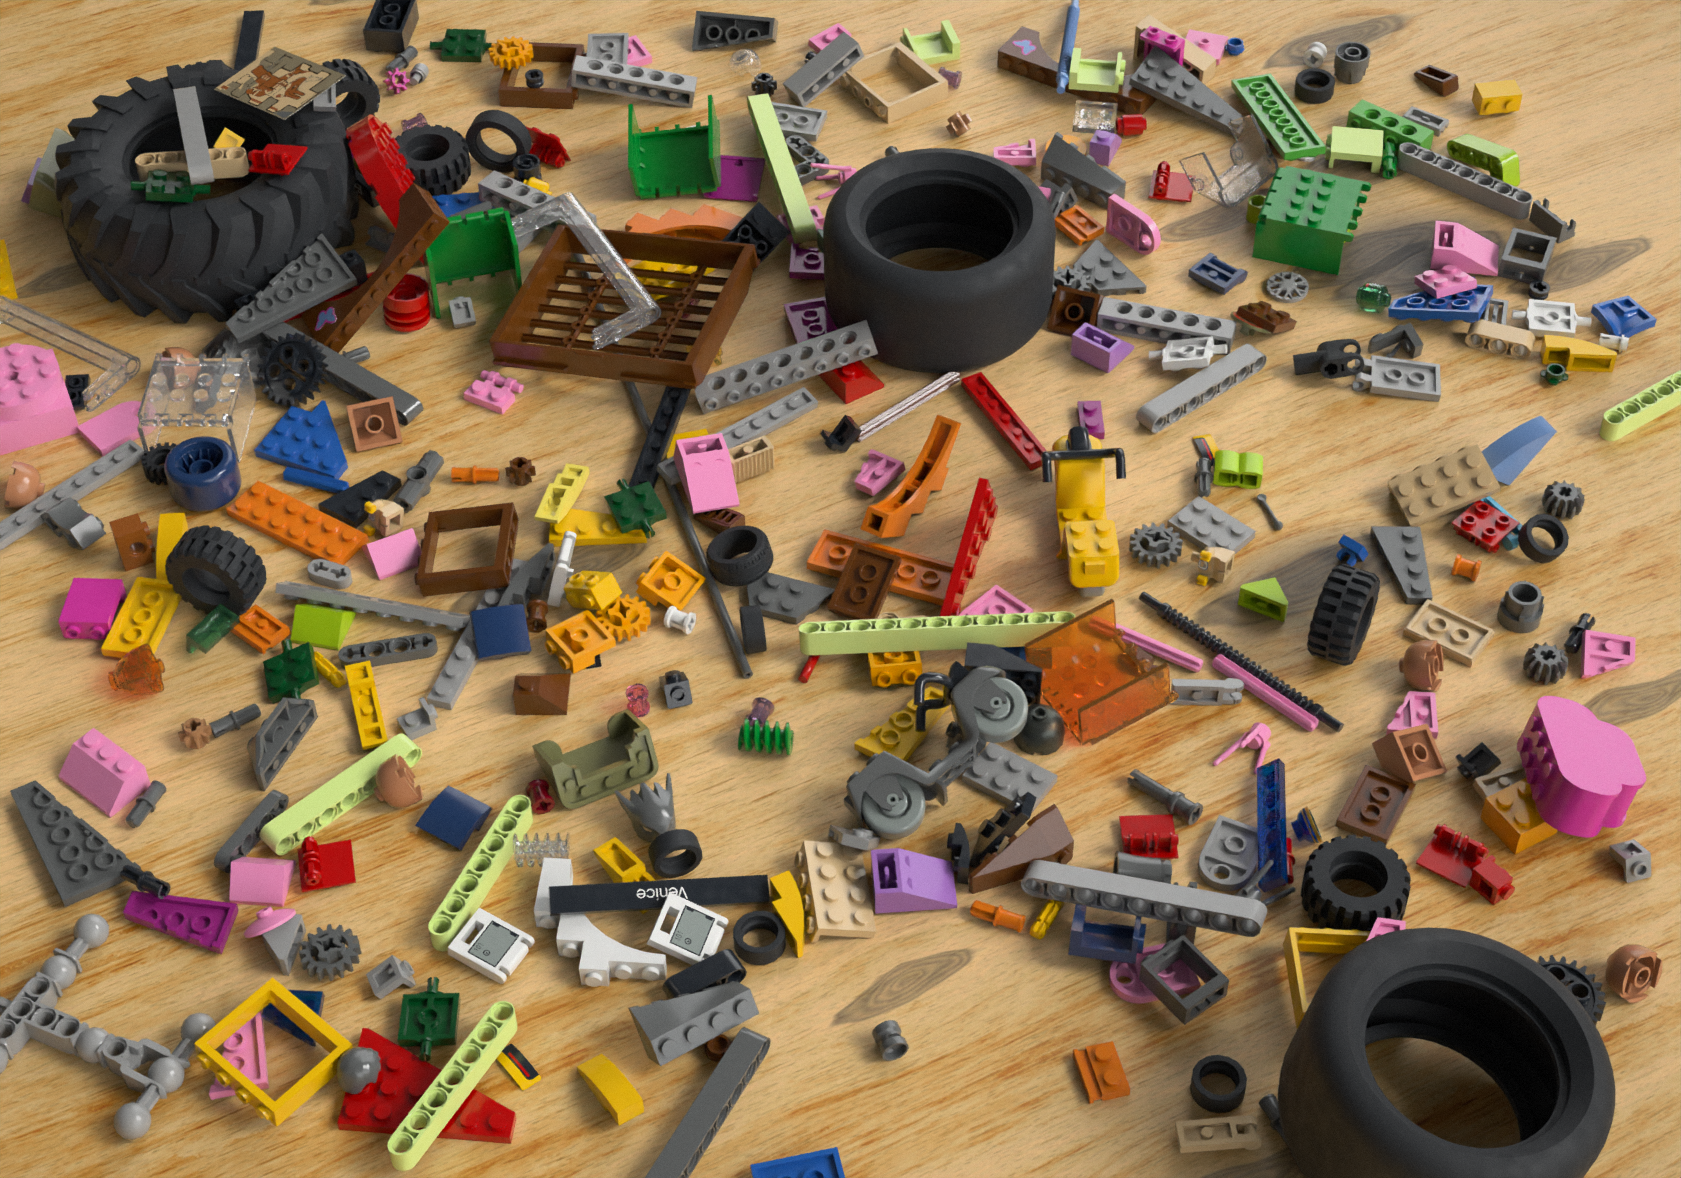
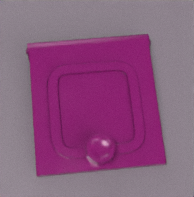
(739, 178)

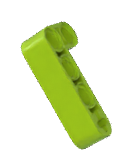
(1497, 159)

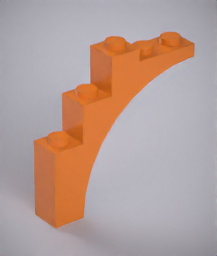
(705, 224)
(927, 474)

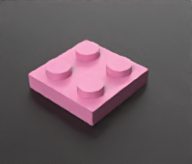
(1445, 281)

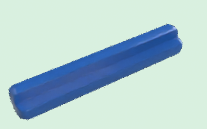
(314, 480)

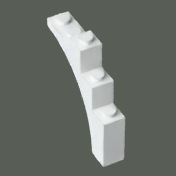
(580, 938)

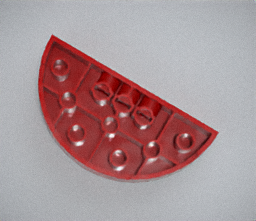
(381, 163)

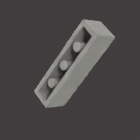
(823, 69)

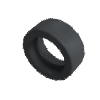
(1310, 94)
(1553, 527)
(753, 629)
(672, 841)
(759, 920)
(1221, 1065)

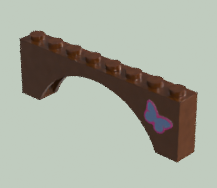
(1027, 58)
(417, 227)

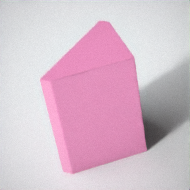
(393, 553)
(260, 881)

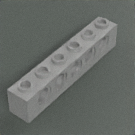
(633, 81)
(515, 196)
(1162, 324)

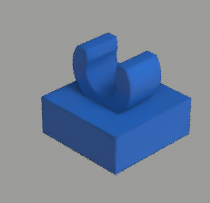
(1351, 548)

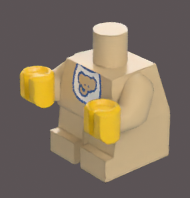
(383, 516)
(1213, 563)

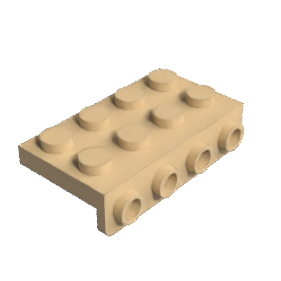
(1443, 485)
(834, 891)

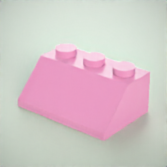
(103, 773)

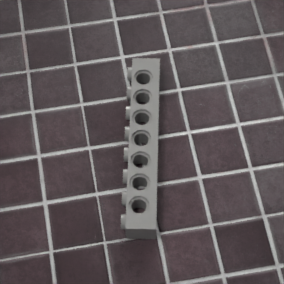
(785, 366)

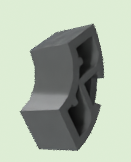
(74, 523)

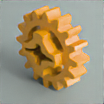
(511, 53)
(625, 617)

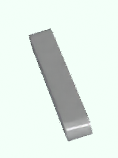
(1464, 181)
(1201, 388)

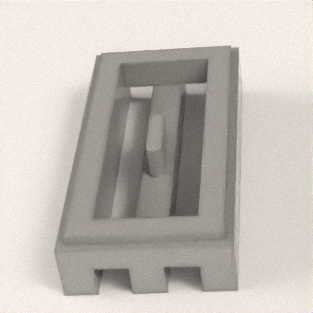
(1427, 120)
(1496, 302)

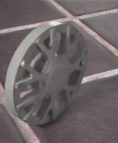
(1287, 287)

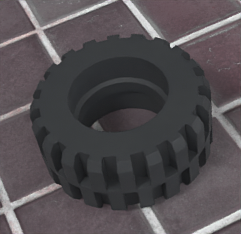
(362, 91)
(436, 158)
(215, 569)
(1343, 614)
(1361, 861)

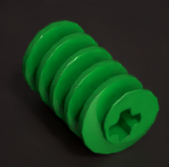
(766, 736)

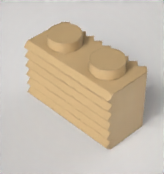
(751, 458)

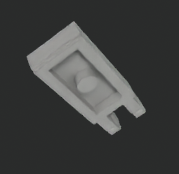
(1207, 691)

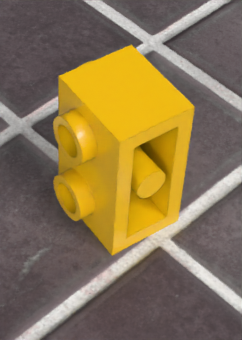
(1497, 97)
(591, 590)

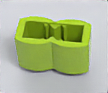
(1237, 469)

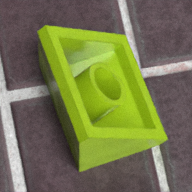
(321, 625)

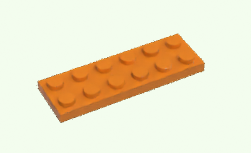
(297, 524)
(916, 577)

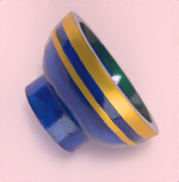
(1306, 827)

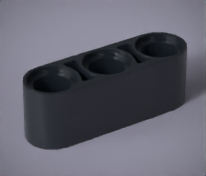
(708, 973)

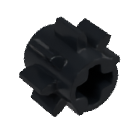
(763, 84)

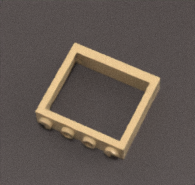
(935, 85)

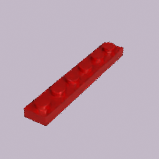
(1004, 419)

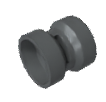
(890, 1040)

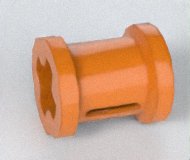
(1466, 567)

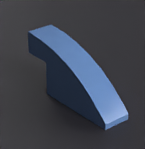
(1517, 448)

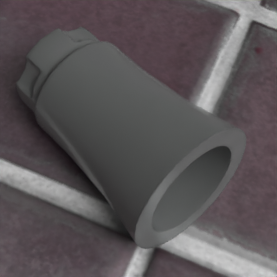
(1142, 867)

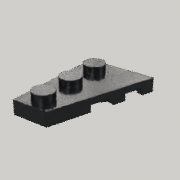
(349, 504)

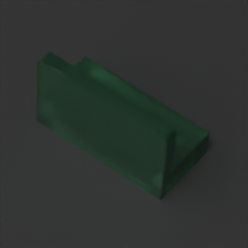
(211, 629)

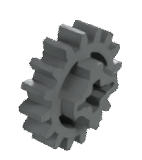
(1071, 278)
(1155, 545)
(330, 952)

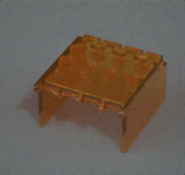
(1096, 676)

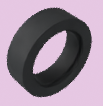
(506, 123)

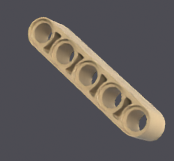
(225, 162)

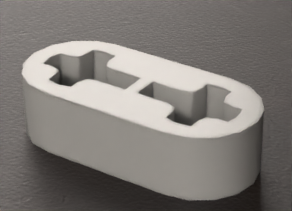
(329, 574)

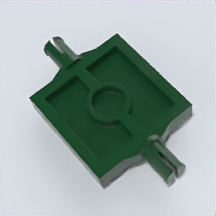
(462, 45)
(169, 186)
(635, 507)
(291, 671)
(429, 1019)

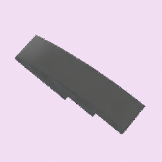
(530, 578)

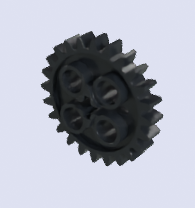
(304, 353)
(1581, 985)

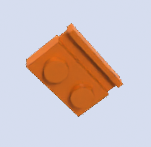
(1078, 225)
(260, 629)
(1101, 1072)

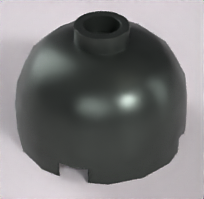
(1042, 731)

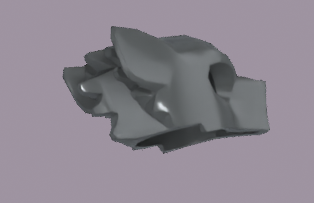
(650, 809)

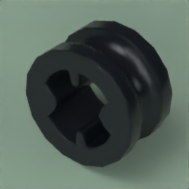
(534, 78)
(1539, 285)

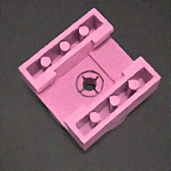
(32, 398)

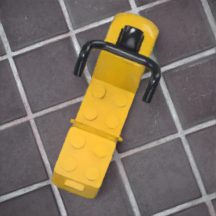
(1083, 527)

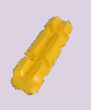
(329, 671)
(1045, 918)

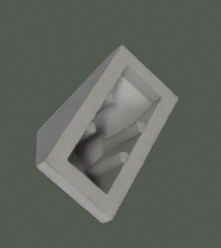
(285, 942)

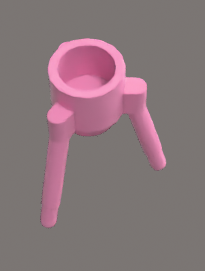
(845, 173)
(1254, 739)

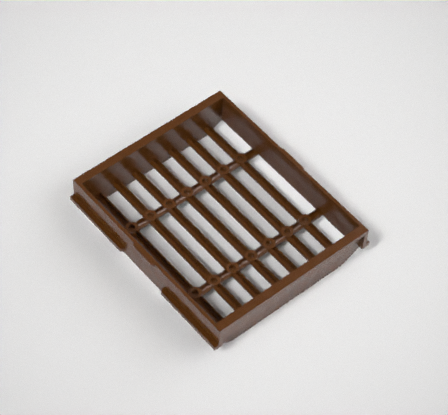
(514, 332)

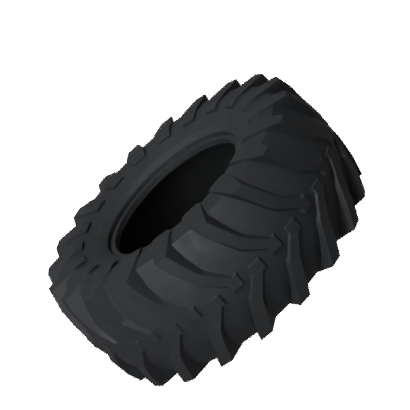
(207, 250)

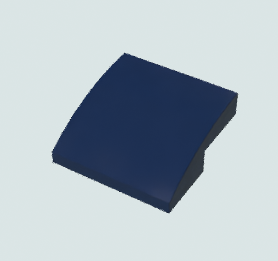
(500, 632)
(453, 817)

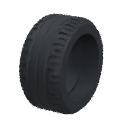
(736, 542)

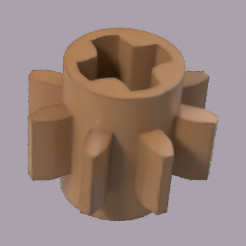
(958, 123)
(195, 733)

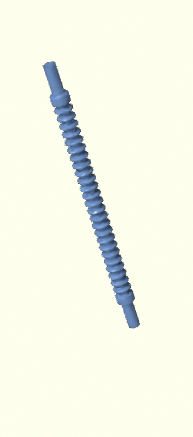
(1067, 46)

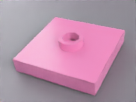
(1208, 42)

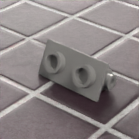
(379, 238)

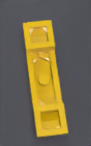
(366, 705)

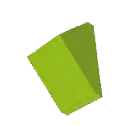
(1265, 598)

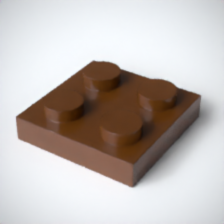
(1266, 317)

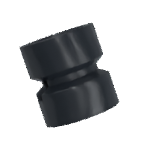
(526, 166)

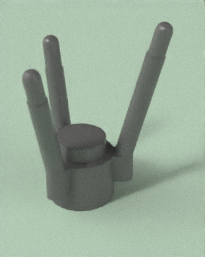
(1251, 891)

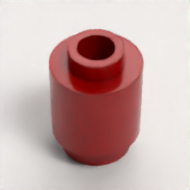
(1130, 124)

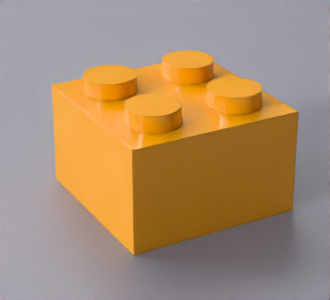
(1515, 817)

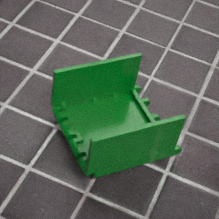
(674, 157)
(1308, 218)
(472, 249)

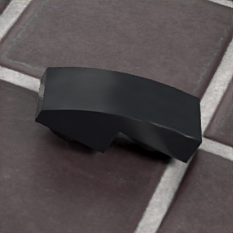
(75, 386)
(960, 853)

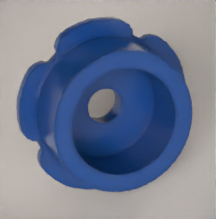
(1234, 46)

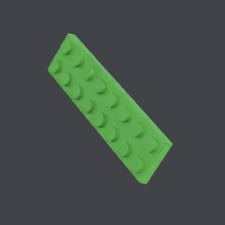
(1278, 117)

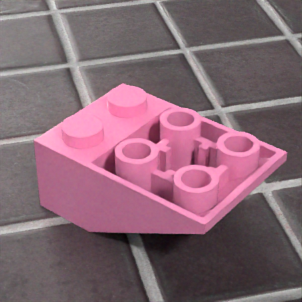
(1463, 248)
(706, 473)

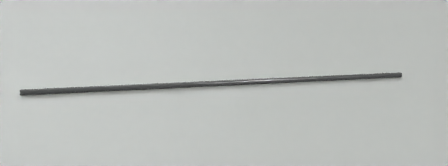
(686, 522)

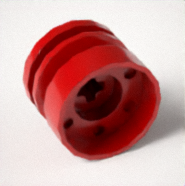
(408, 304)

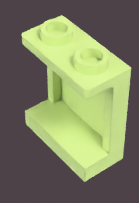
(934, 46)
(1096, 74)
(1355, 145)

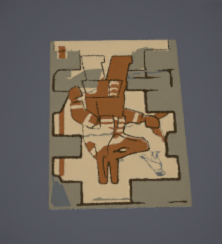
(279, 82)

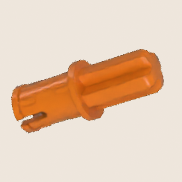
(474, 474)
(998, 915)

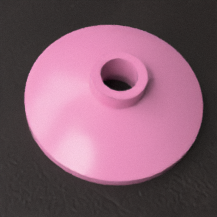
(268, 920)

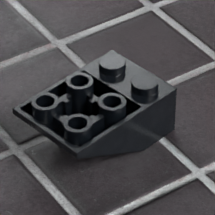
(760, 229)
(1019, 671)

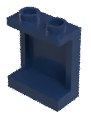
(1104, 939)

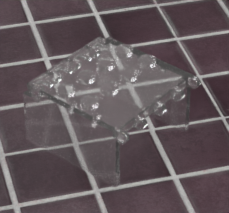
(196, 394)

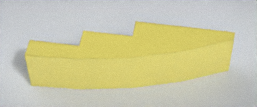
(562, 493)

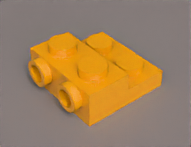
(669, 582)
(578, 641)
(894, 667)

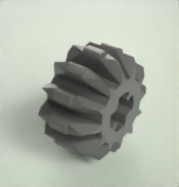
(1563, 500)
(1545, 663)

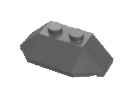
(280, 737)

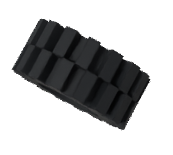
(152, 460)

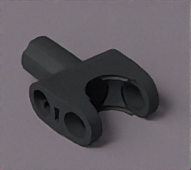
(1329, 360)

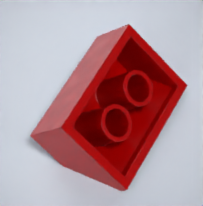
(852, 381)

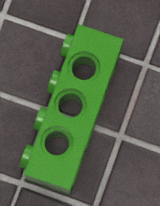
(1394, 127)

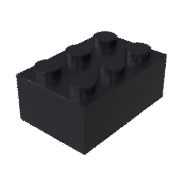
(391, 25)

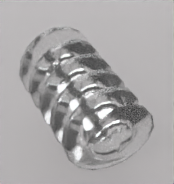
(539, 849)

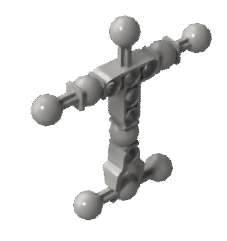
(34, 1017)

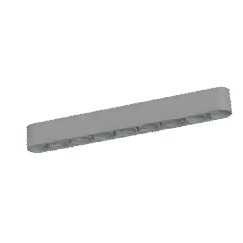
(193, 136)
(1144, 898)

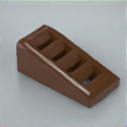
(1439, 80)
(733, 517)

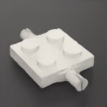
(1551, 318)
(1187, 353)

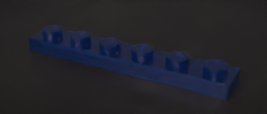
(1272, 824)

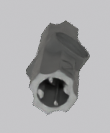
(419, 480)

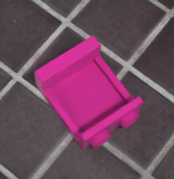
(1169, 43)
(91, 607)

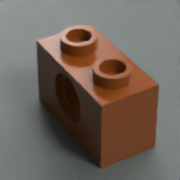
(132, 541)

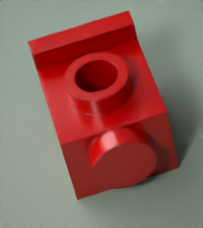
(1491, 881)

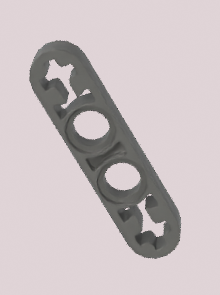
(388, 648)
(248, 833)

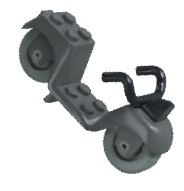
(893, 792)

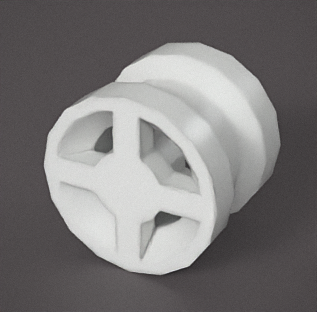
(1319, 51)

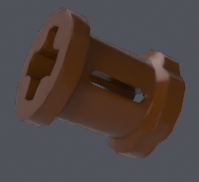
(539, 616)

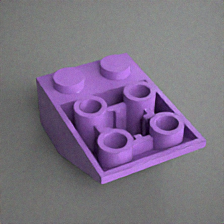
(911, 881)

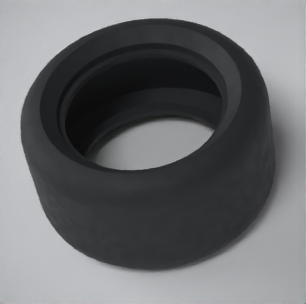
(946, 202)
(1475, 1001)

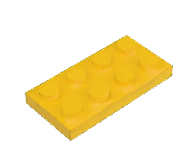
(142, 617)

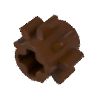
(520, 471)

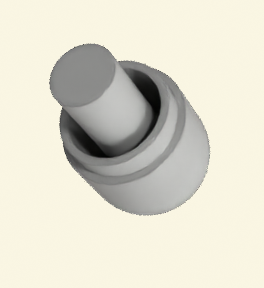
(418, 73)

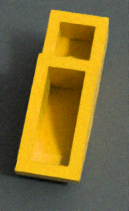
(1577, 354)
(170, 530)
(621, 863)
(789, 908)
(611, 1088)

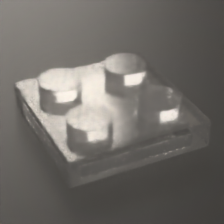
(1094, 116)

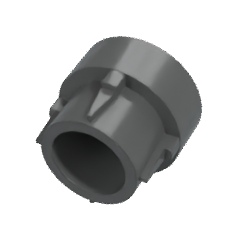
(1351, 62)
(1521, 607)

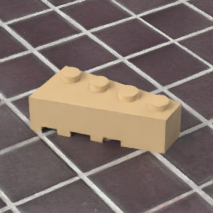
(1195, 59)

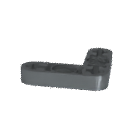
(805, 161)

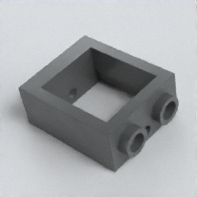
(1512, 266)
(1197, 1002)

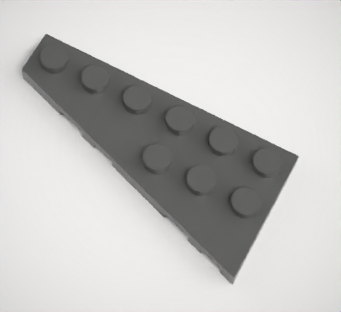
(1174, 85)
(299, 286)
(71, 849)

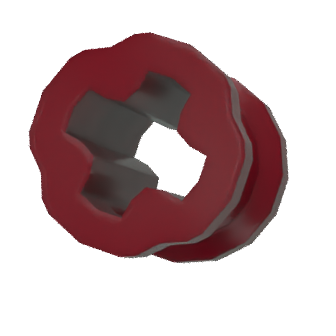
(540, 796)

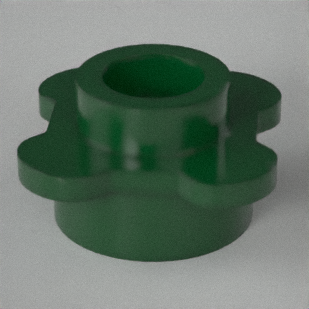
(1554, 374)

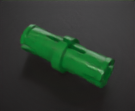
(1389, 161)

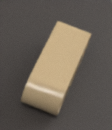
(1500, 339)

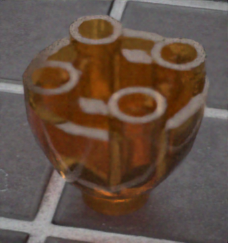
(138, 672)

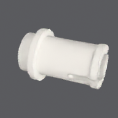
(1614, 342)

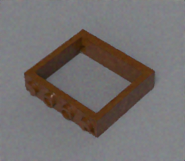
(542, 97)
(471, 578)

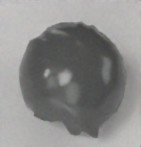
(357, 1069)

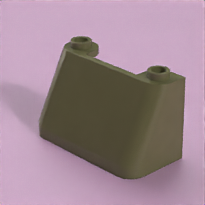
(43, 190)
(601, 766)

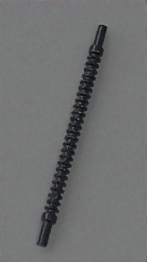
(1165, 611)

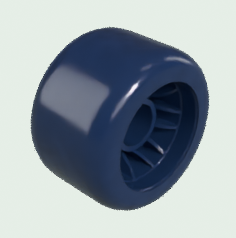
(202, 473)

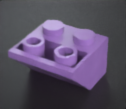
(1099, 347)

